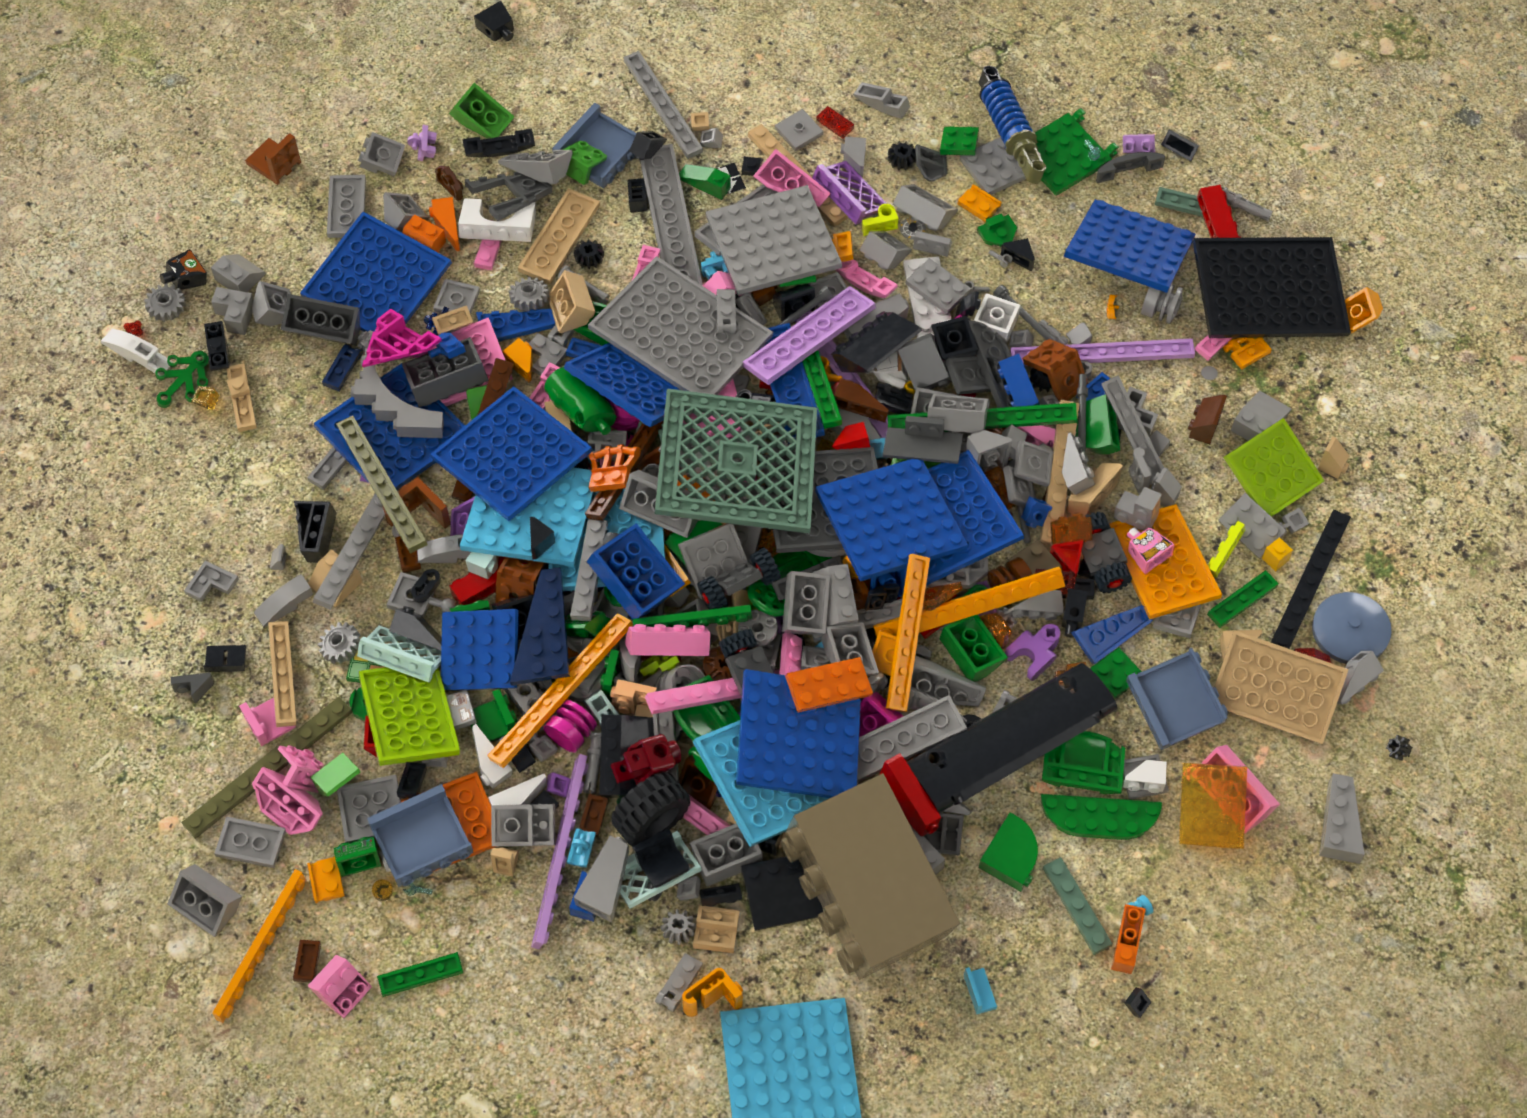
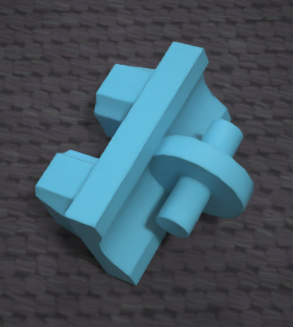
(712, 265)
(581, 848)

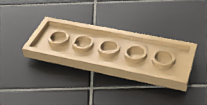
(559, 236)

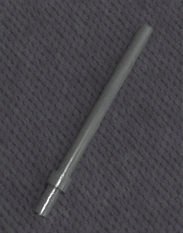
(1082, 394)

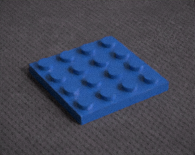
(479, 649)

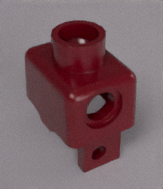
(646, 753)

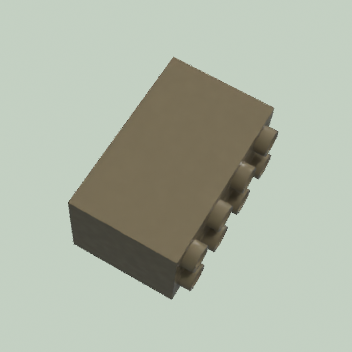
(869, 877)

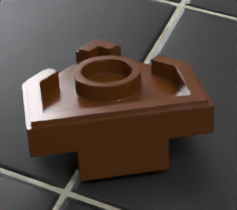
(449, 181)
(860, 592)

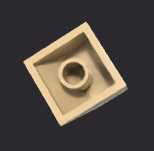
(321, 571)

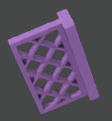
(844, 197)

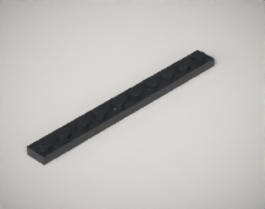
(1311, 579)

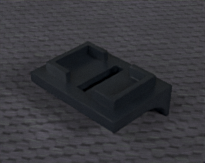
(215, 658)

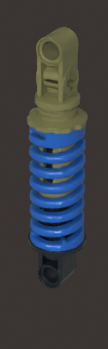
(1011, 123)

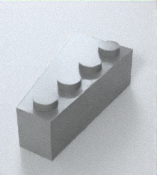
(1341, 823)

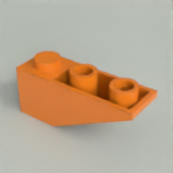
(1128, 939)

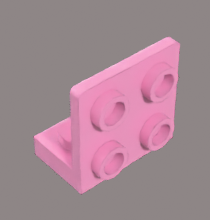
(263, 722)
(302, 768)

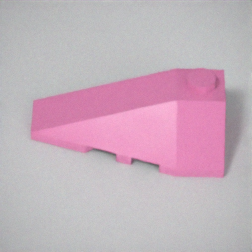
(783, 175)

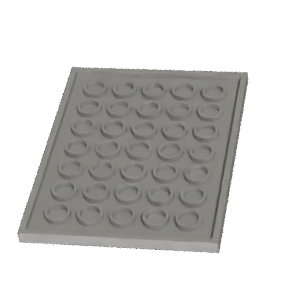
(672, 330)

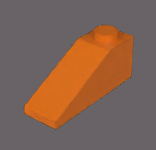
(445, 218)

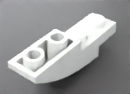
(136, 349)

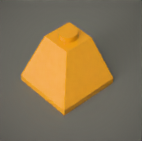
(1363, 308)

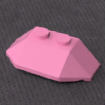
(286, 806)

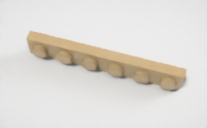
(282, 674)

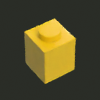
(1277, 554)

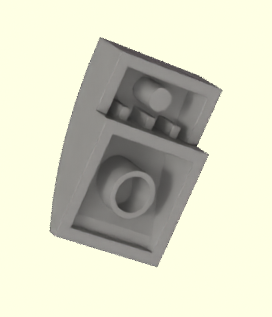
(523, 825)

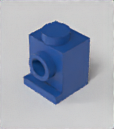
(1035, 512)

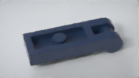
(342, 367)

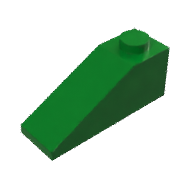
(706, 179)

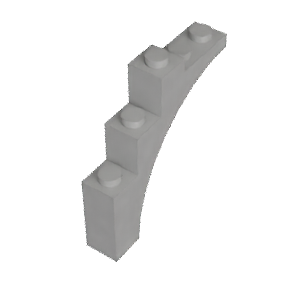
(406, 419)

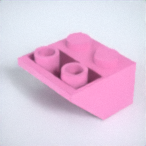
(340, 986)

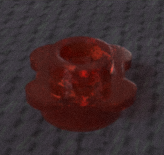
(134, 325)

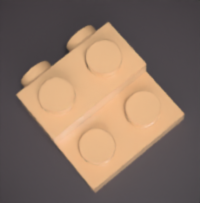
(629, 694)

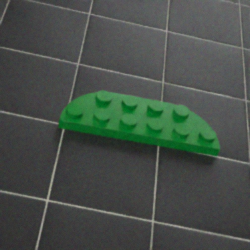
(1100, 816)

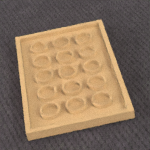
(1279, 686)

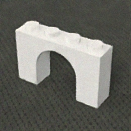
(516, 228)

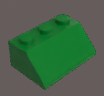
(972, 647)

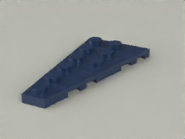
(544, 640)

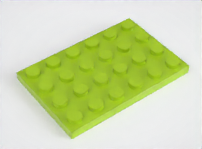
(408, 716)

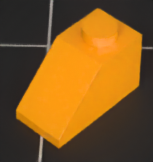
(521, 355)

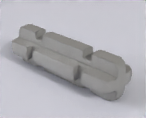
(1056, 334)

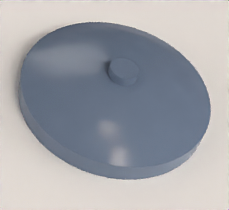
(1349, 625)

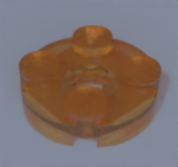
(999, 626)

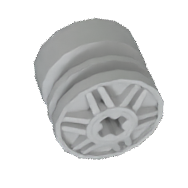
(1162, 302)
(678, 677)

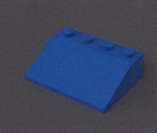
(635, 572)

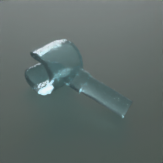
(1094, 153)
(414, 889)

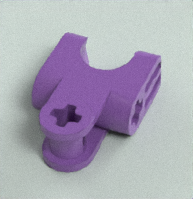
(1037, 647)

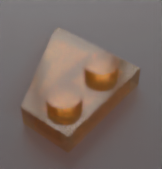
(940, 594)

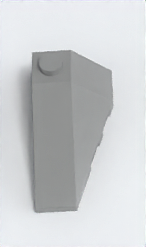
(539, 165)
(943, 682)

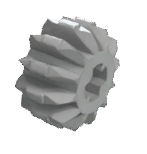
(675, 933)

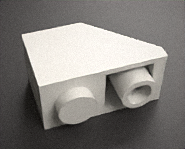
(1147, 776)

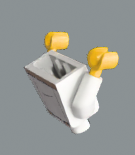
(893, 372)

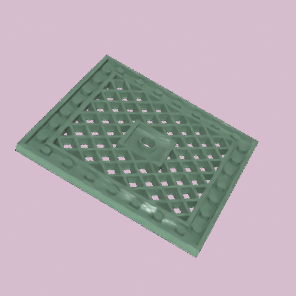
(674, 503)

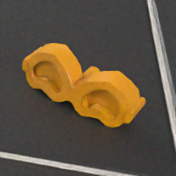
(1110, 307)

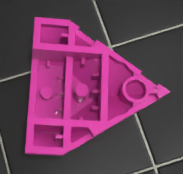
(396, 341)

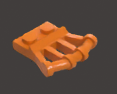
(610, 476)

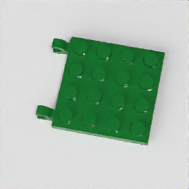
(1067, 154)

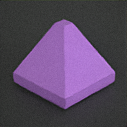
(558, 784)

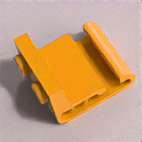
(711, 989)

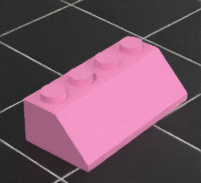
(668, 640)
(1259, 800)

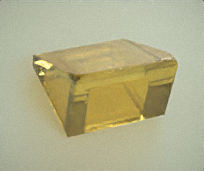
(205, 397)

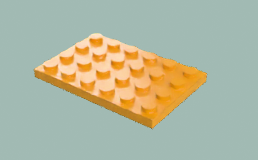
(1179, 580)

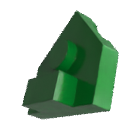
(997, 230)

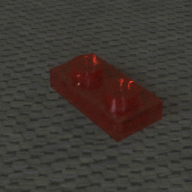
(835, 122)

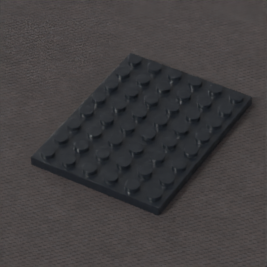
(1271, 287)

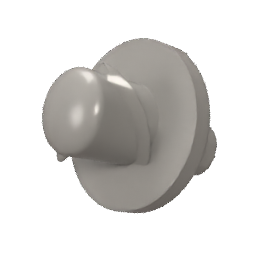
(763, 627)

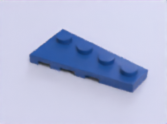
(518, 323)
(1108, 634)

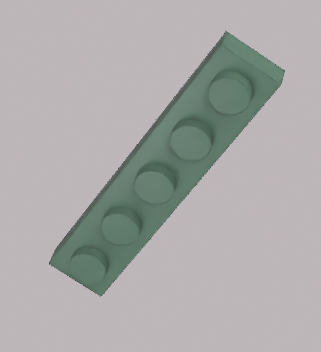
(1077, 906)

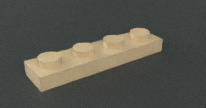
(242, 405)

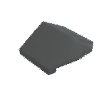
(930, 163)
(948, 835)

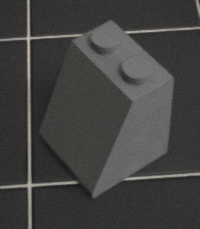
(924, 363)

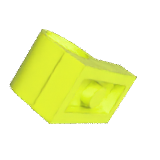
(886, 220)

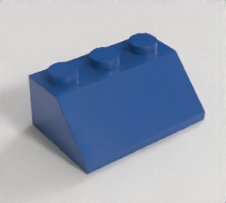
(1017, 382)

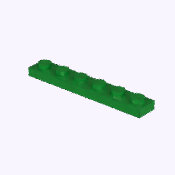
(822, 391)
(705, 617)

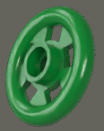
(765, 600)

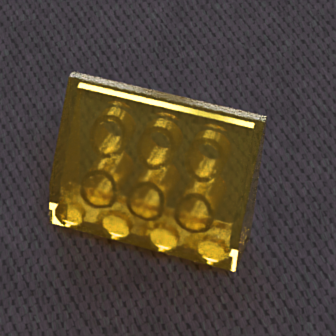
(1213, 805)

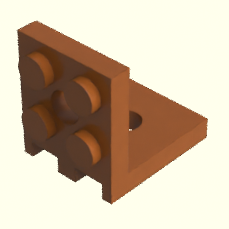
(279, 158)
(1058, 363)
(417, 494)
(517, 578)

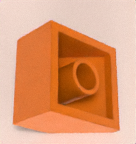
(425, 233)

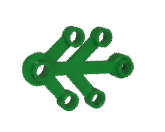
(183, 375)

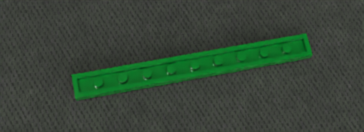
(1015, 416)

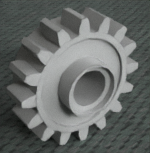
(529, 294)
(165, 303)
(339, 643)

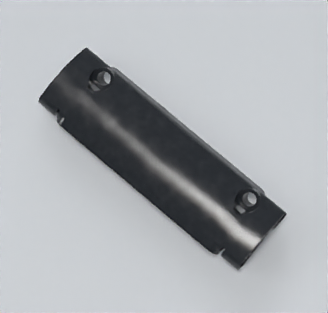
(1012, 737)

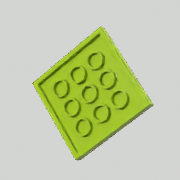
(1274, 468)

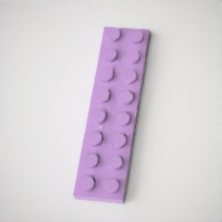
(808, 335)

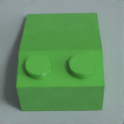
(481, 113)

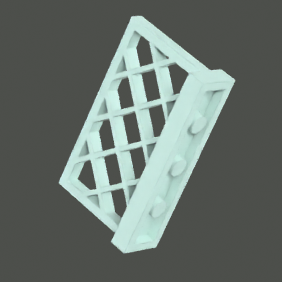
(395, 658)
(633, 869)

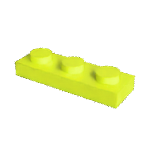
(1226, 548)

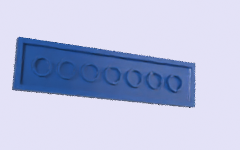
(793, 385)

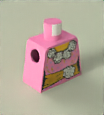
(1149, 548)

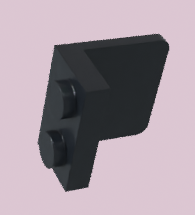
(660, 858)

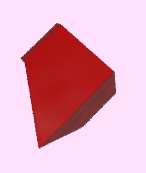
(852, 437)
(1068, 555)

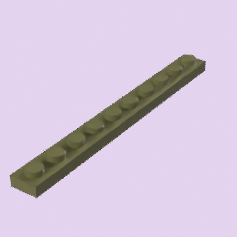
(381, 484)
(242, 786)

